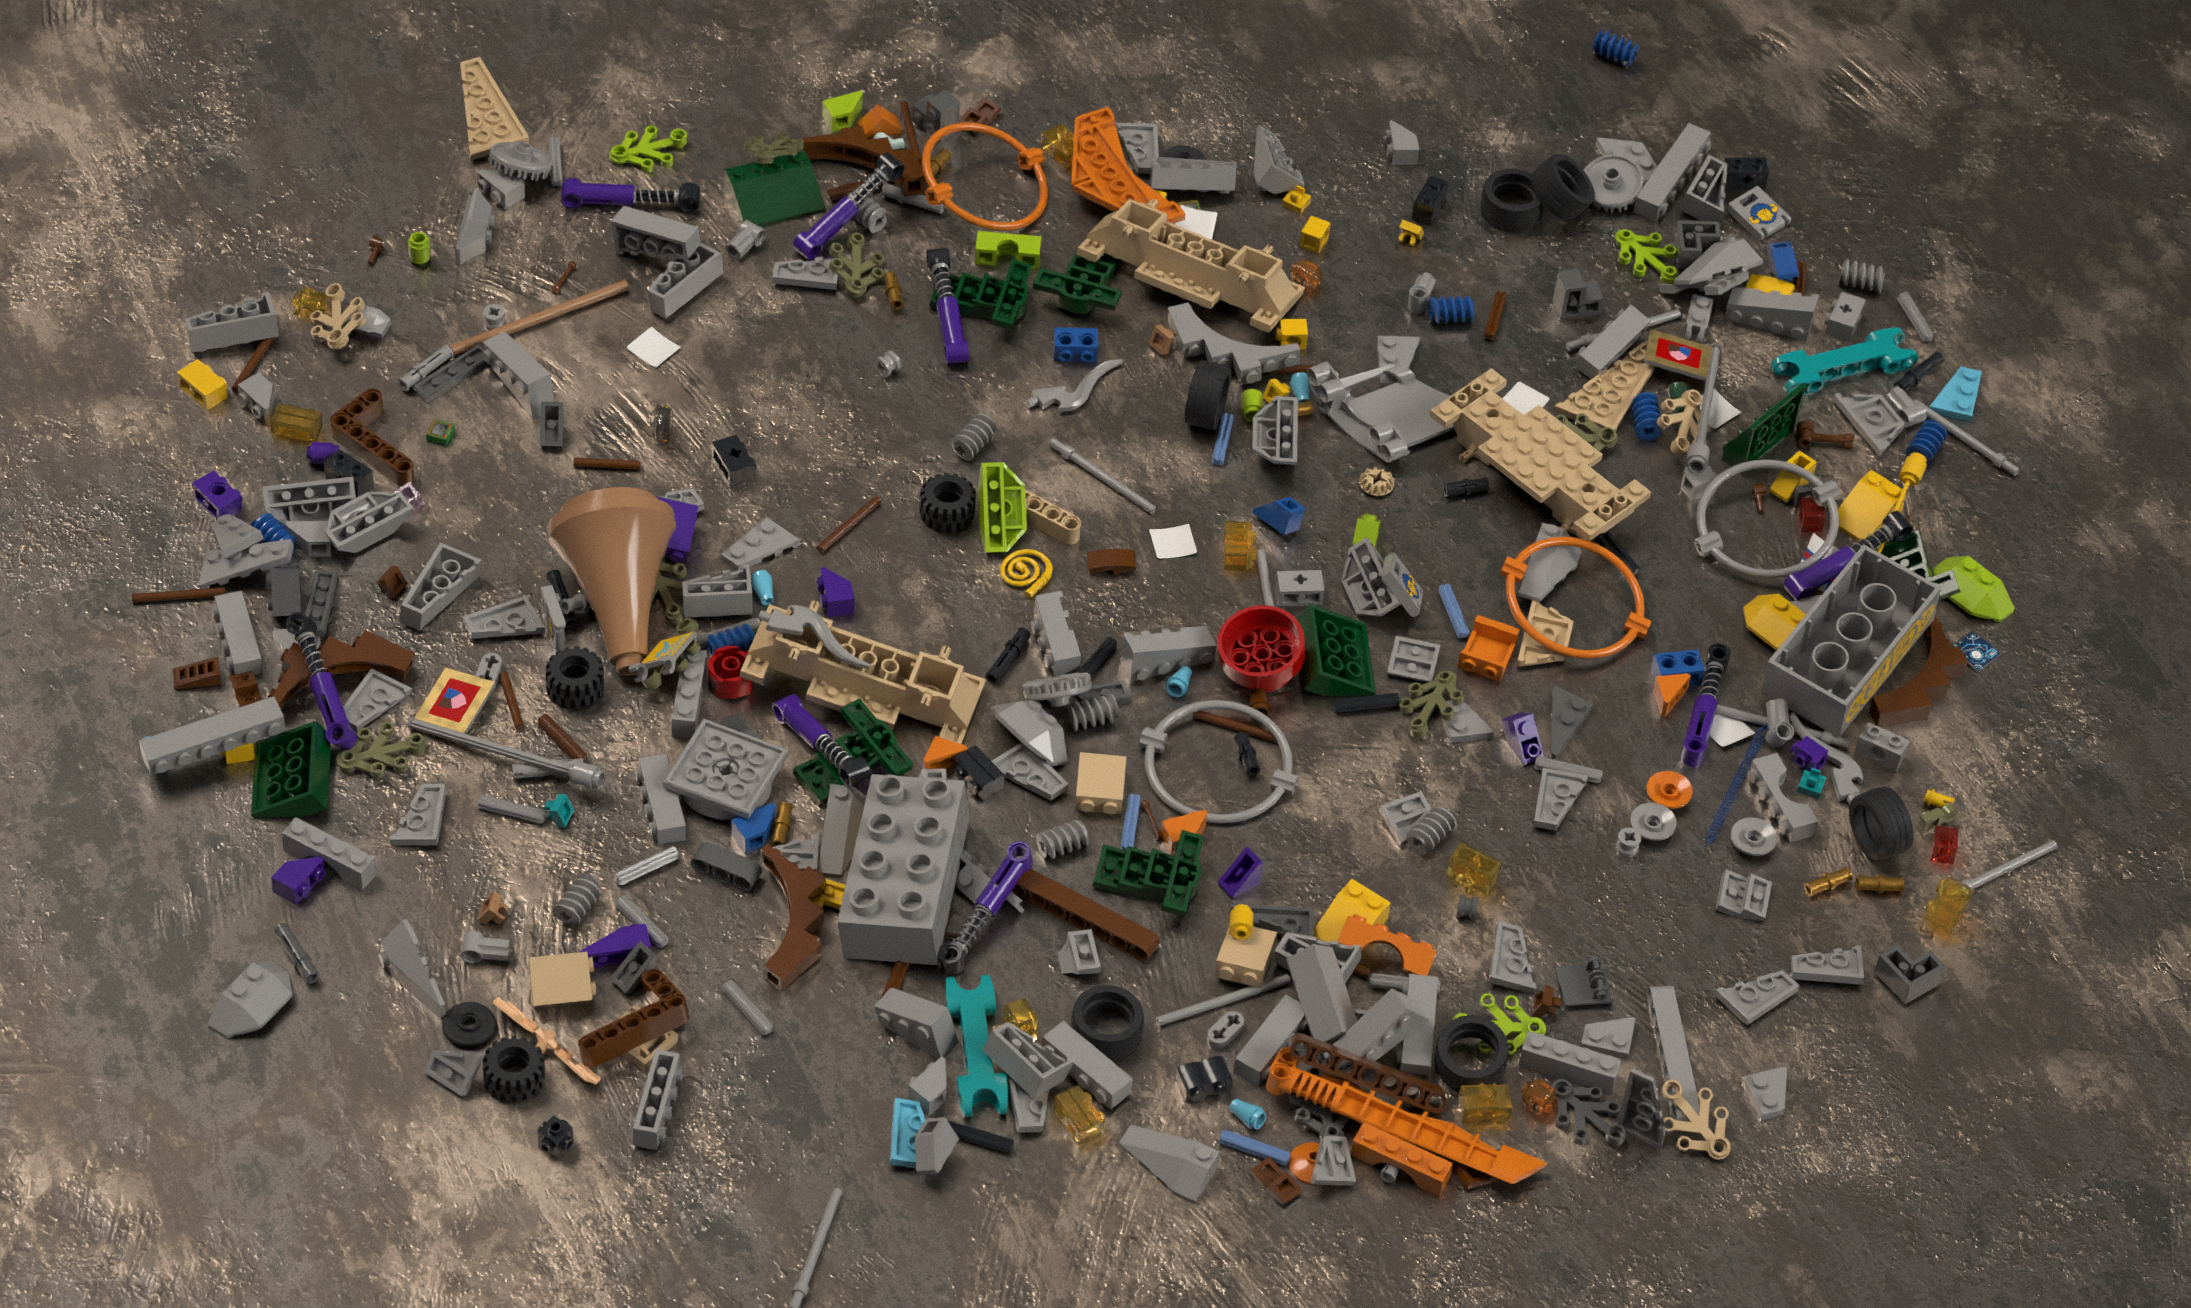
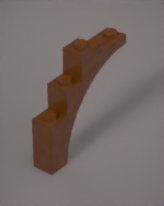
(854, 147)
(365, 653)
(1914, 699)
(800, 946)

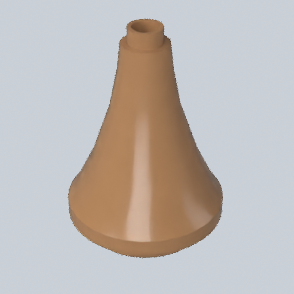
(615, 550)

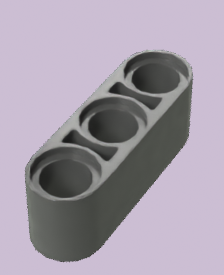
(726, 866)

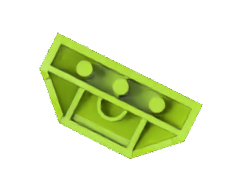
(1000, 507)
(1981, 591)

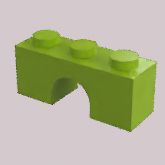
(993, 245)

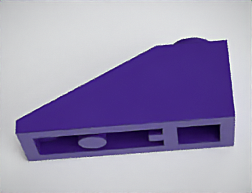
(617, 945)

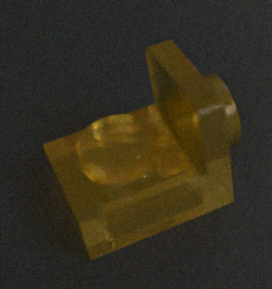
(309, 300)

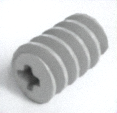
(871, 215)
(1862, 275)
(973, 436)
(1093, 711)
(1430, 830)
(1062, 838)
(577, 899)

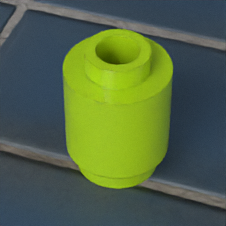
(419, 248)
(1251, 403)

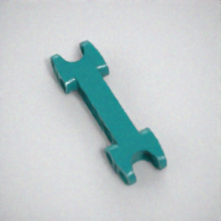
(1876, 352)
(981, 1081)

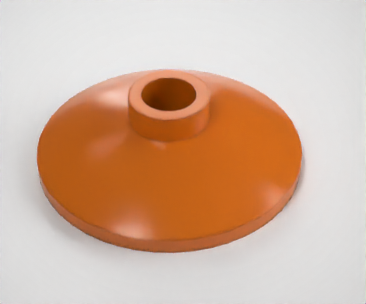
(1669, 789)
(1301, 1163)

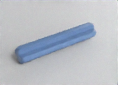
(1222, 439)
(1454, 611)
(1130, 821)
(1254, 1147)

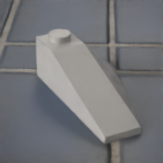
(1271, 166)
(1720, 260)
(1548, 565)
(840, 829)
(405, 964)
(1642, 1110)
(1177, 1161)

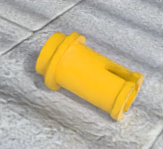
(1936, 799)

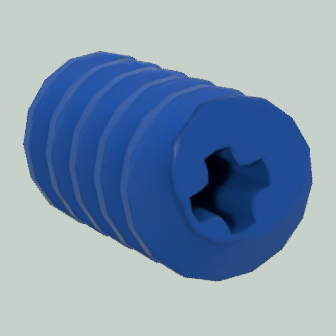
(1615, 49)
(1451, 308)
(1645, 415)
(1927, 440)
(272, 530)
(739, 637)

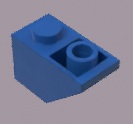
(1782, 261)
(1282, 515)
(755, 831)

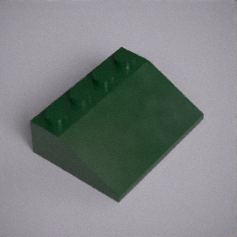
(774, 190)
(1765, 431)
(1335, 654)
(291, 773)

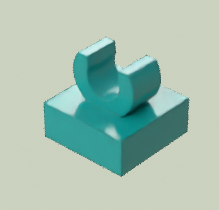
(1811, 783)
(559, 810)

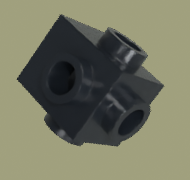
(555, 1137)

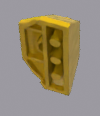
(1772, 618)

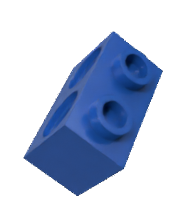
(1075, 344)
(1679, 663)

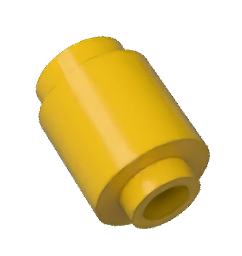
(1241, 922)

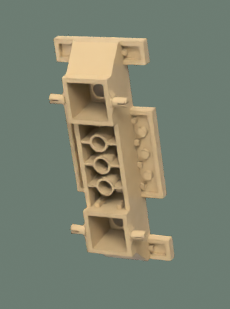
(1194, 264)
(1538, 457)
(895, 683)

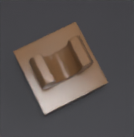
(1162, 339)
(490, 908)

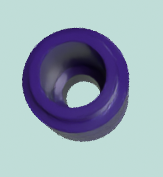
(320, 451)

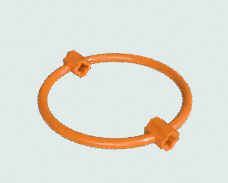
(942, 192)
(1635, 624)

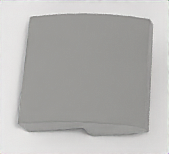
(1413, 659)
(1743, 896)

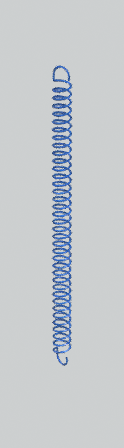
(1734, 779)

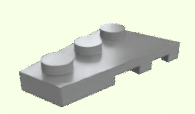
(1140, 143)
(805, 274)
(1396, 351)
(234, 534)
(758, 543)
(1031, 772)
(1509, 959)
(1832, 967)

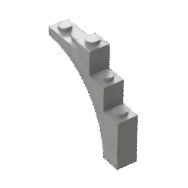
(1246, 359)

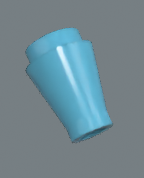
(1301, 386)
(762, 585)
(1178, 683)
(1249, 1114)

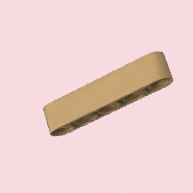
(1052, 519)

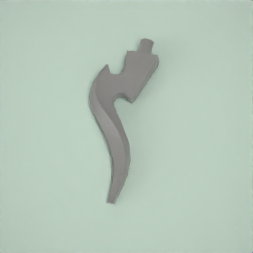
(1070, 401)
(803, 617)
(1842, 777)

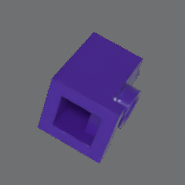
(1809, 754)

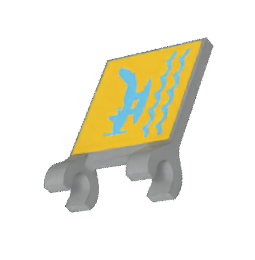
(663, 653)

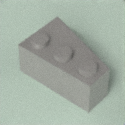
(1706, 192)
(718, 595)
(1054, 634)
(1292, 943)
(918, 1021)
(1026, 1061)

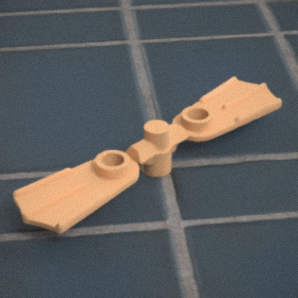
(546, 1040)

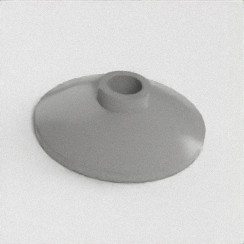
(1653, 821)
(1753, 836)

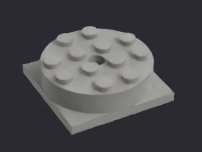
(725, 771)

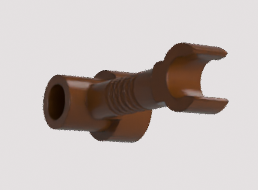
(1806, 434)

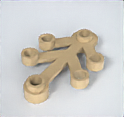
(337, 337)
(1691, 401)
(1697, 1123)

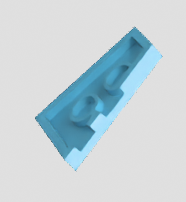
(1958, 395)
(906, 1123)

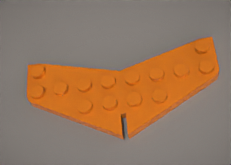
(1101, 169)

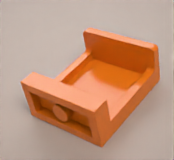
(1489, 648)

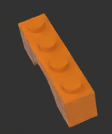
(1415, 957)
(1426, 1169)

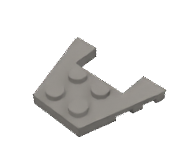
(1714, 286)

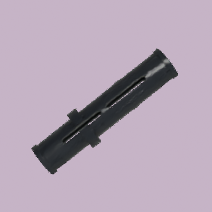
(1913, 377)
(555, 579)
(1012, 649)

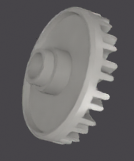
(520, 158)
(1615, 181)
(1057, 689)

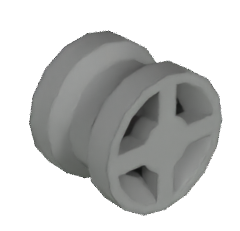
(493, 316)
(887, 363)
(1628, 842)

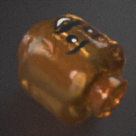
(1306, 274)
(1539, 1096)

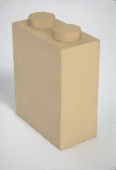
(1100, 783)
(1246, 959)
(561, 979)

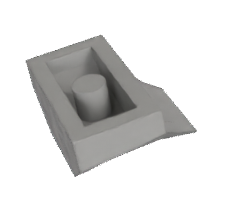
(376, 322)
(1079, 954)

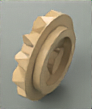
(1381, 487)

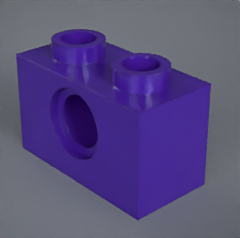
(217, 495)

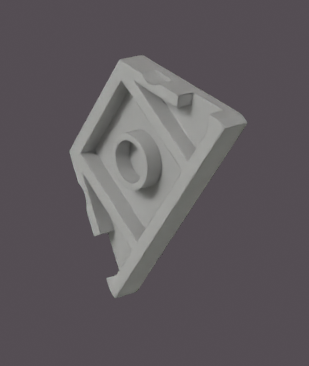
(1633, 150)
(1872, 418)

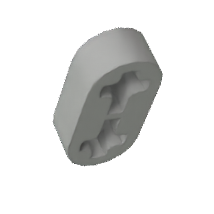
(493, 673)
(1221, 1027)

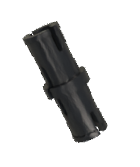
(1478, 485)
(1249, 762)

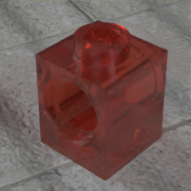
(1811, 516)
(1944, 844)

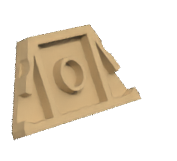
(1550, 625)

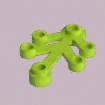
(623, 153)
(1627, 239)
(1506, 1024)

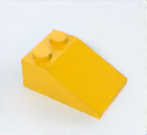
(1868, 505)
(1351, 900)

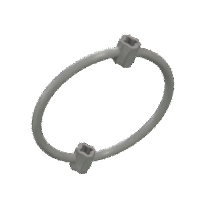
(1823, 494)
(1281, 781)

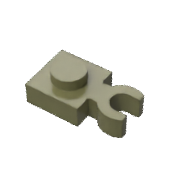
(1934, 817)

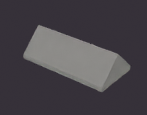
(1322, 992)

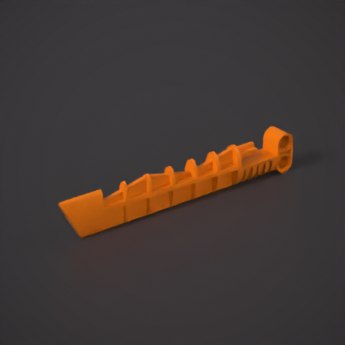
(1426, 1132)

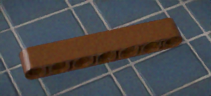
(1086, 915)
(1374, 1082)

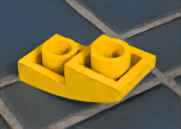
(1767, 284)

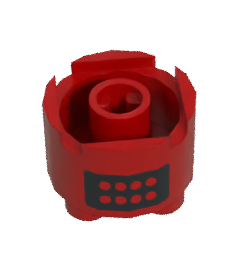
(725, 671)

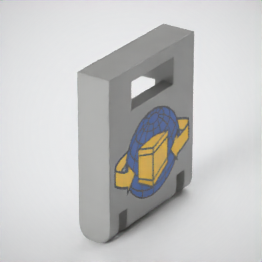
(1761, 216)
(1402, 584)
(553, 617)

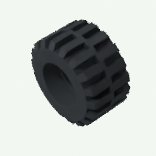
(947, 489)
(574, 691)
(515, 1085)

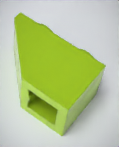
(842, 110)
(1366, 527)

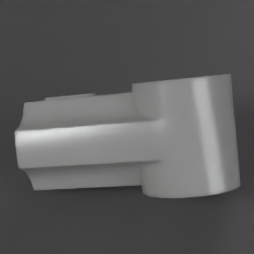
(748, 235)
(1420, 293)
(1905, 407)
(1778, 723)
(478, 947)

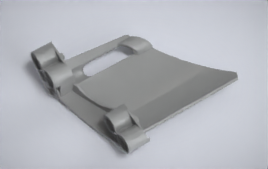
(1381, 420)

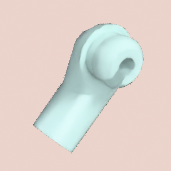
(895, 143)

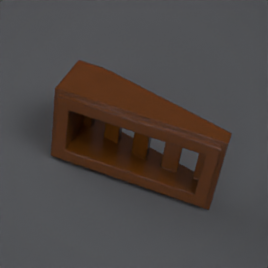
(210, 676)

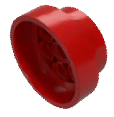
(1263, 662)

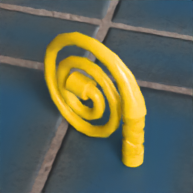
(1044, 578)

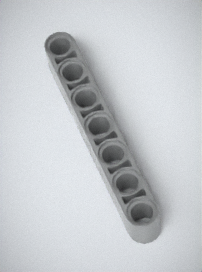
(1672, 1046)

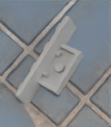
(974, 878)

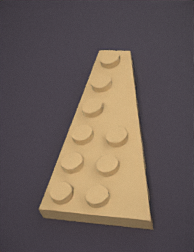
(487, 111)
(1610, 393)

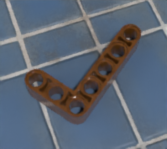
(350, 431)
(665, 1013)

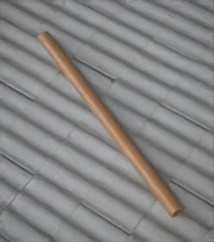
(541, 316)

